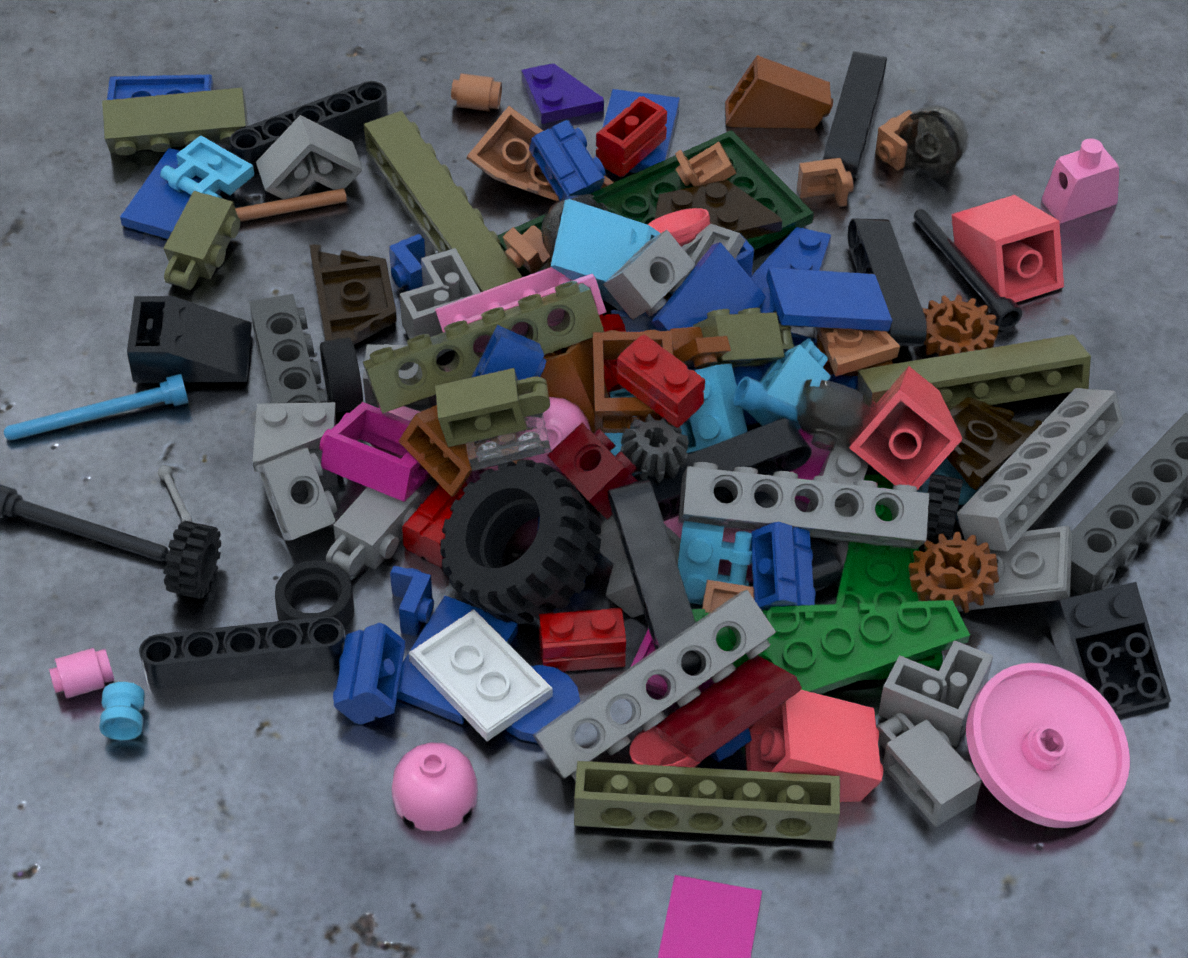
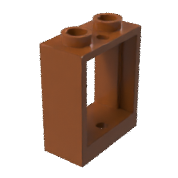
(616, 414)

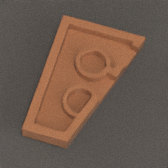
(856, 349)

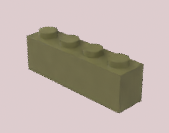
(172, 120)

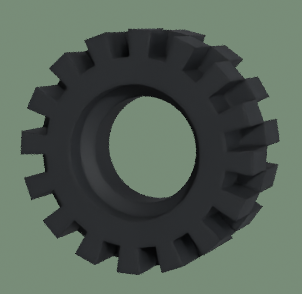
(942, 507)
(192, 559)

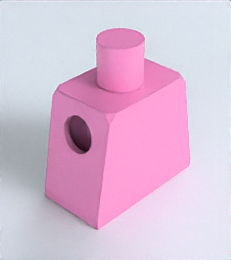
(1082, 182)

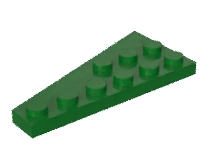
(880, 576)
(844, 645)

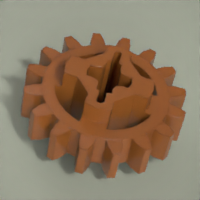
(956, 325)
(954, 571)

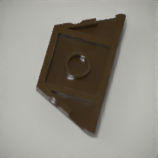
(727, 208)
(352, 294)
(987, 439)

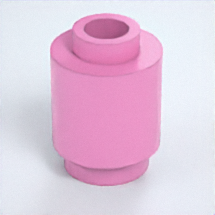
(81, 672)

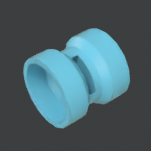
(122, 708)

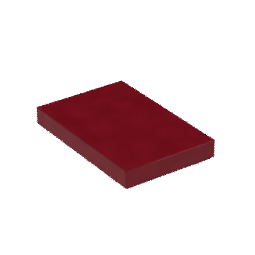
(728, 708)

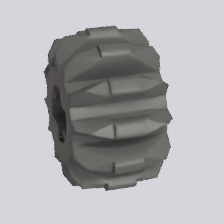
(655, 448)

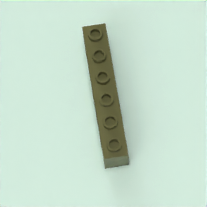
(394, 392)
(707, 800)

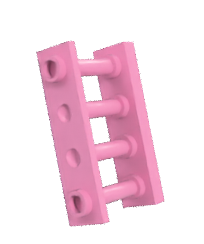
(508, 297)

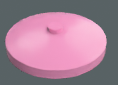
(1047, 745)

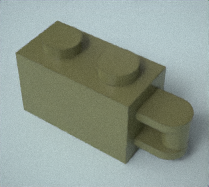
(200, 239)
(752, 336)
(489, 405)

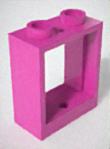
(368, 465)

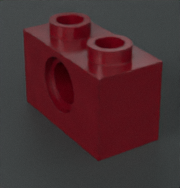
(592, 467)

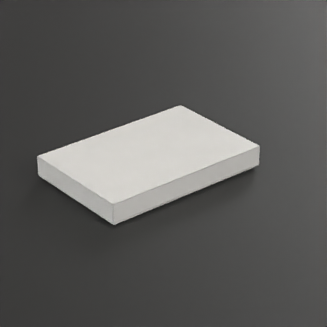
(480, 675)

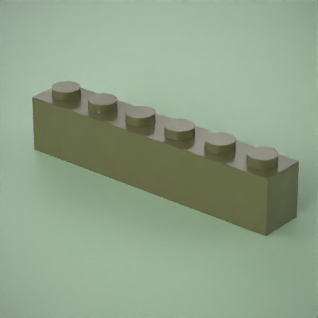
(992, 373)

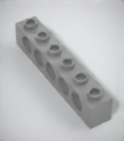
(1041, 468)
(907, 505)
(738, 614)

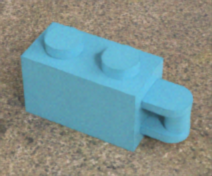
(789, 373)

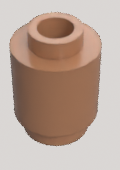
(476, 92)

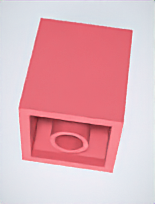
(1012, 247)
(908, 432)
(819, 738)

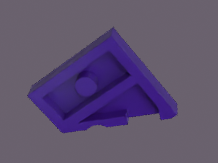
(558, 94)

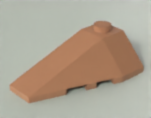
(507, 158)

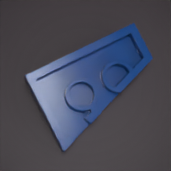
(800, 250)

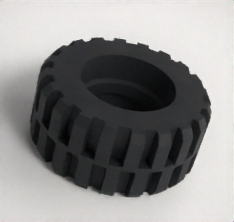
(490, 516)

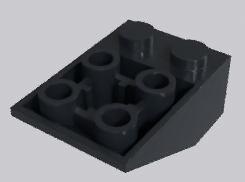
(186, 339)
(1110, 646)

